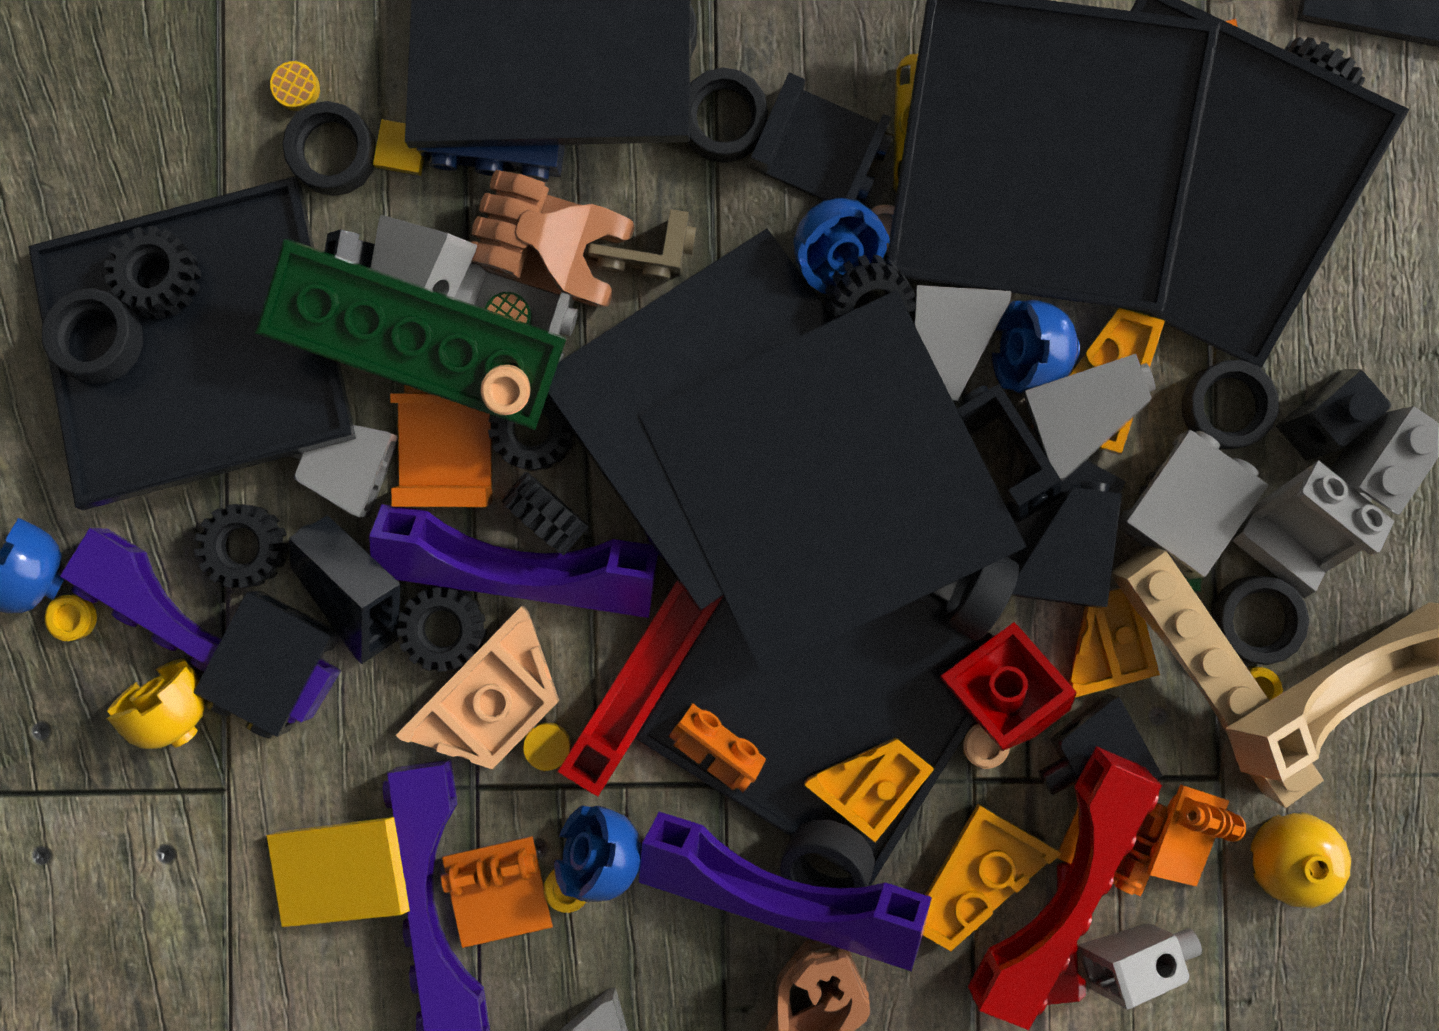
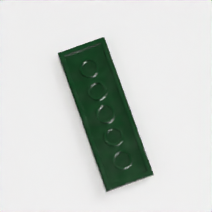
(403, 330)

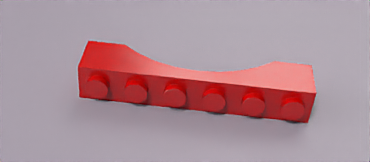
(635, 691)
(1022, 969)

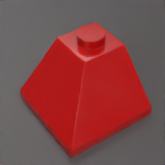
(1010, 688)

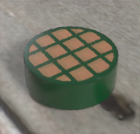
(510, 305)

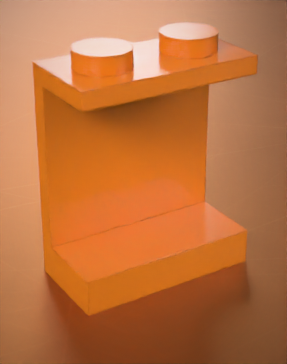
(441, 452)

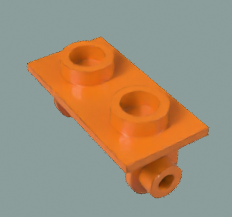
(736, 759)

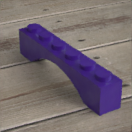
(425, 550)
(122, 577)
(421, 804)
(869, 920)

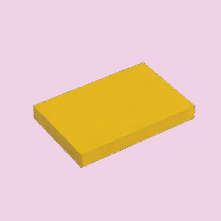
(338, 872)

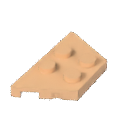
(489, 699)

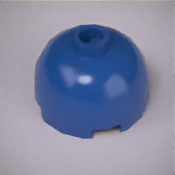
(835, 234)
(1034, 346)
(28, 568)
(598, 855)

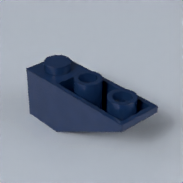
(532, 161)

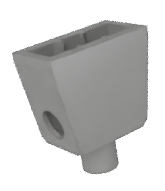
(421, 255)
(349, 471)
(1138, 963)

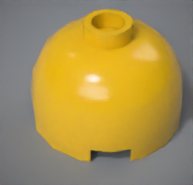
(161, 709)
(1300, 860)

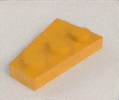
(1122, 336)
(979, 874)

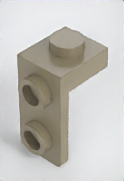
(678, 241)

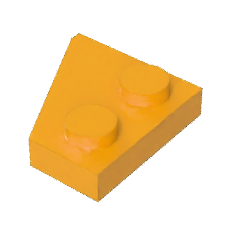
(1112, 647)
(872, 785)

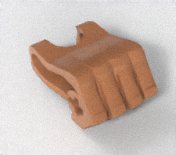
(544, 238)
(842, 990)

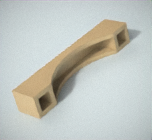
(1191, 634)
(1293, 726)

